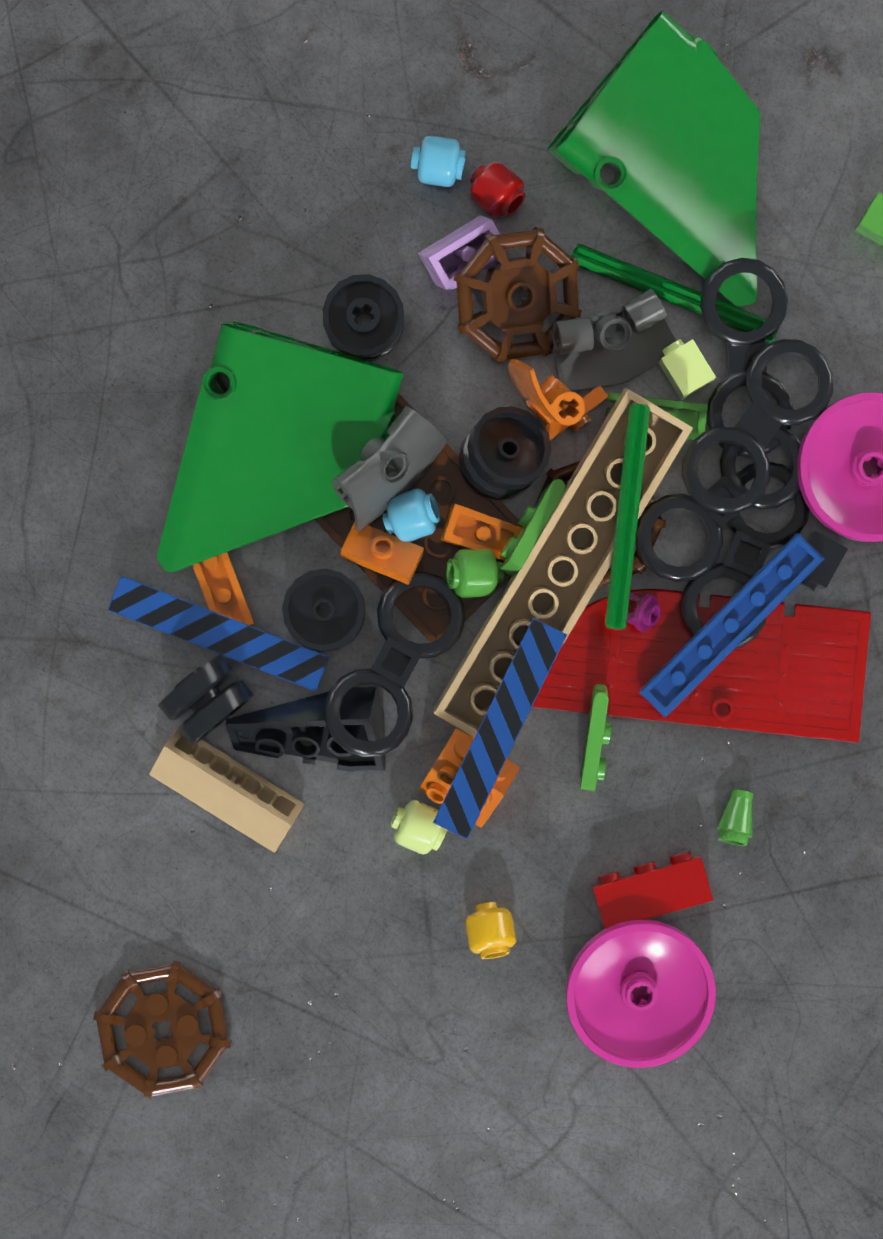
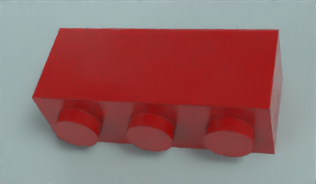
(652, 890)

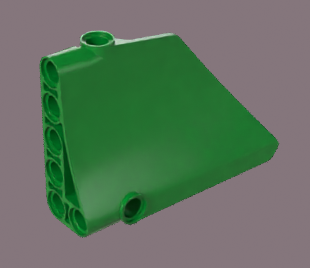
(678, 149)
(270, 442)

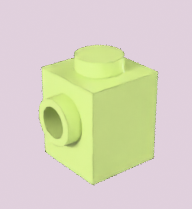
(685, 368)

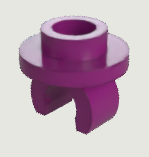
(646, 612)

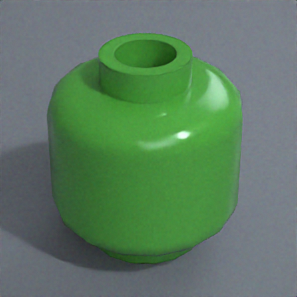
(474, 573)

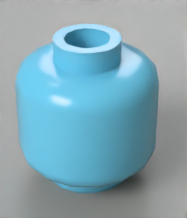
(438, 161)
(412, 515)

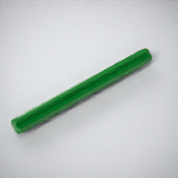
(663, 287)
(627, 516)

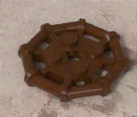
(502, 282)
(141, 1034)

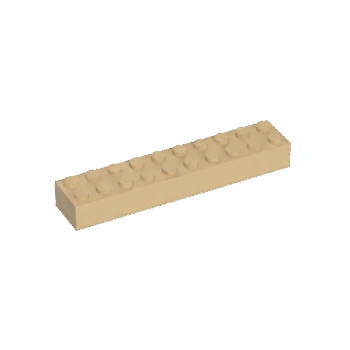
(565, 560)

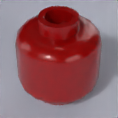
(497, 189)

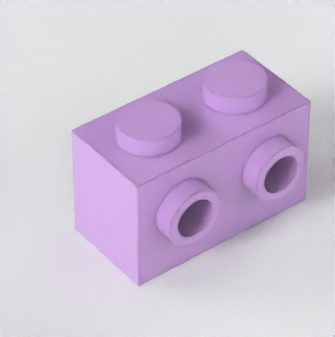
(455, 250)

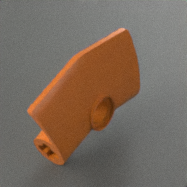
(549, 398)

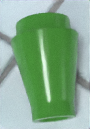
(737, 820)

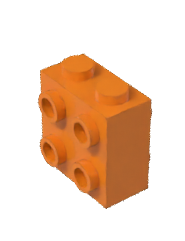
(446, 767)

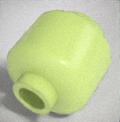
(415, 827)

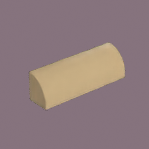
(227, 790)

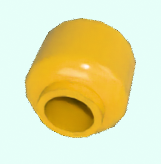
(490, 931)

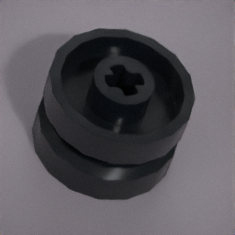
(363, 296)
(504, 453)
(304, 600)
(208, 703)

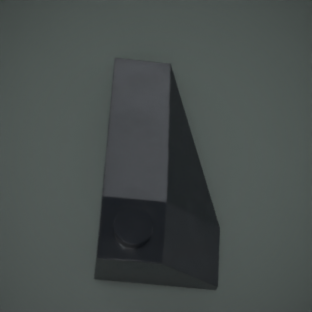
(301, 731)

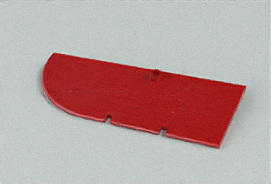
(791, 680)

